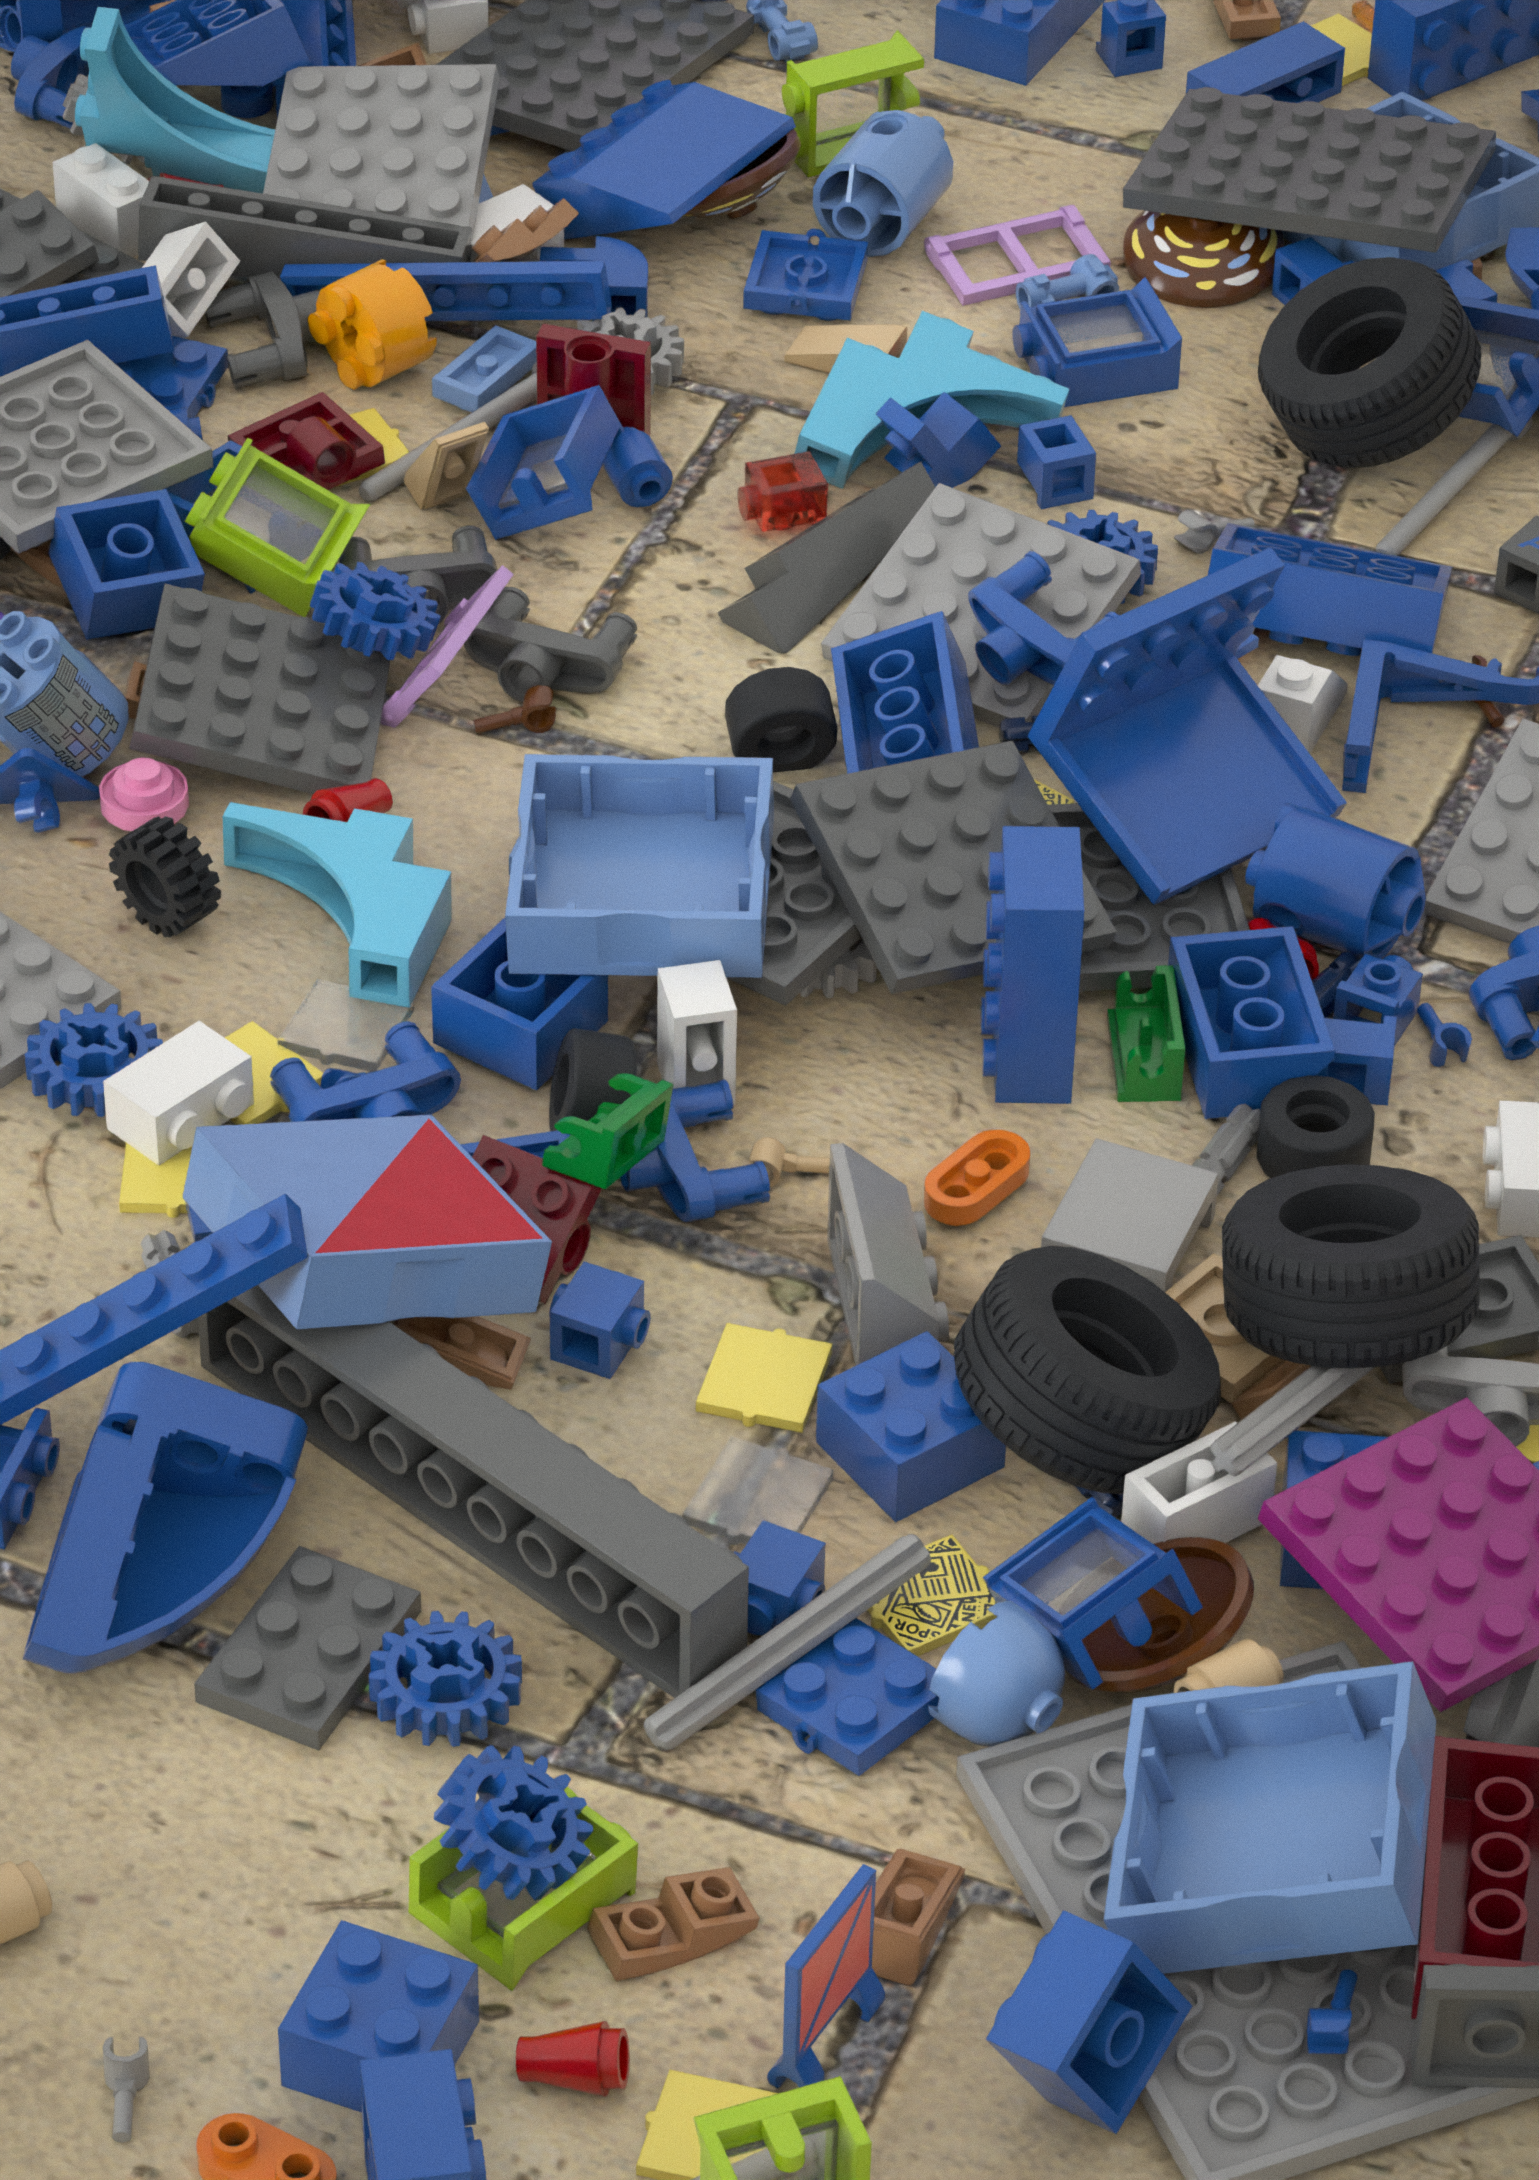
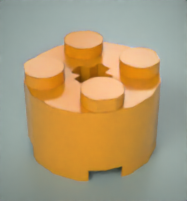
(373, 324)

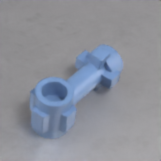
(785, 38)
(1086, 277)

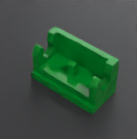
(1147, 1039)
(616, 1136)

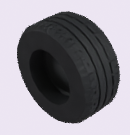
(1395, 402)
(1351, 1266)
(1085, 1367)

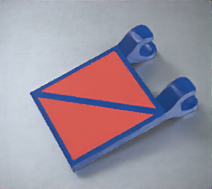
(823, 1974)

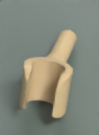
(776, 1160)

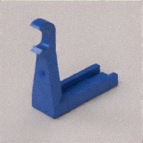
(1417, 677)

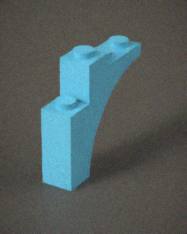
(145, 115)
(935, 360)
(362, 880)

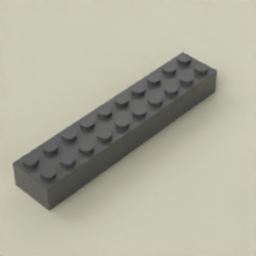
(494, 1485)

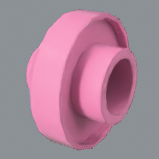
(142, 791)

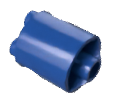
(1337, 883)

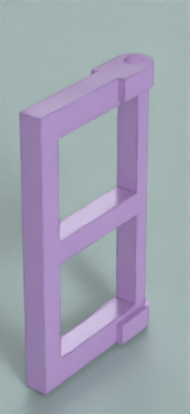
(939, 252)
(457, 629)

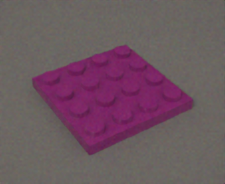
(1428, 1548)

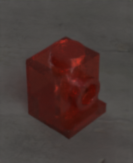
(783, 492)

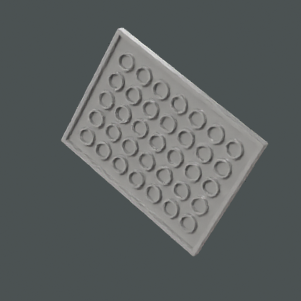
(1238, 2078)

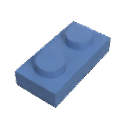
(485, 369)

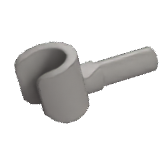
(1202, 532)
(125, 2077)

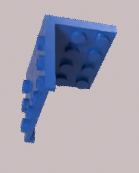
(1175, 737)

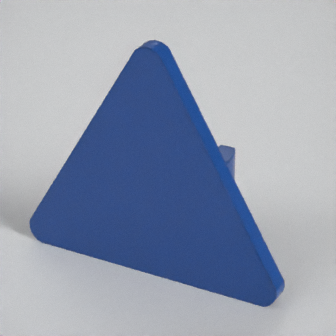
(35, 786)

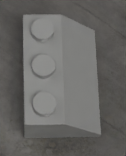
(879, 1258)

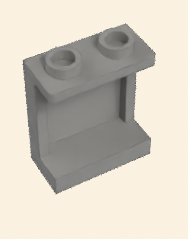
(1134, 1209)

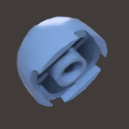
(1000, 1679)

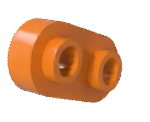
(976, 1177)
(263, 2152)

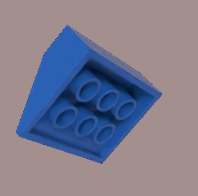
(220, 42)
(659, 158)
(1341, 592)

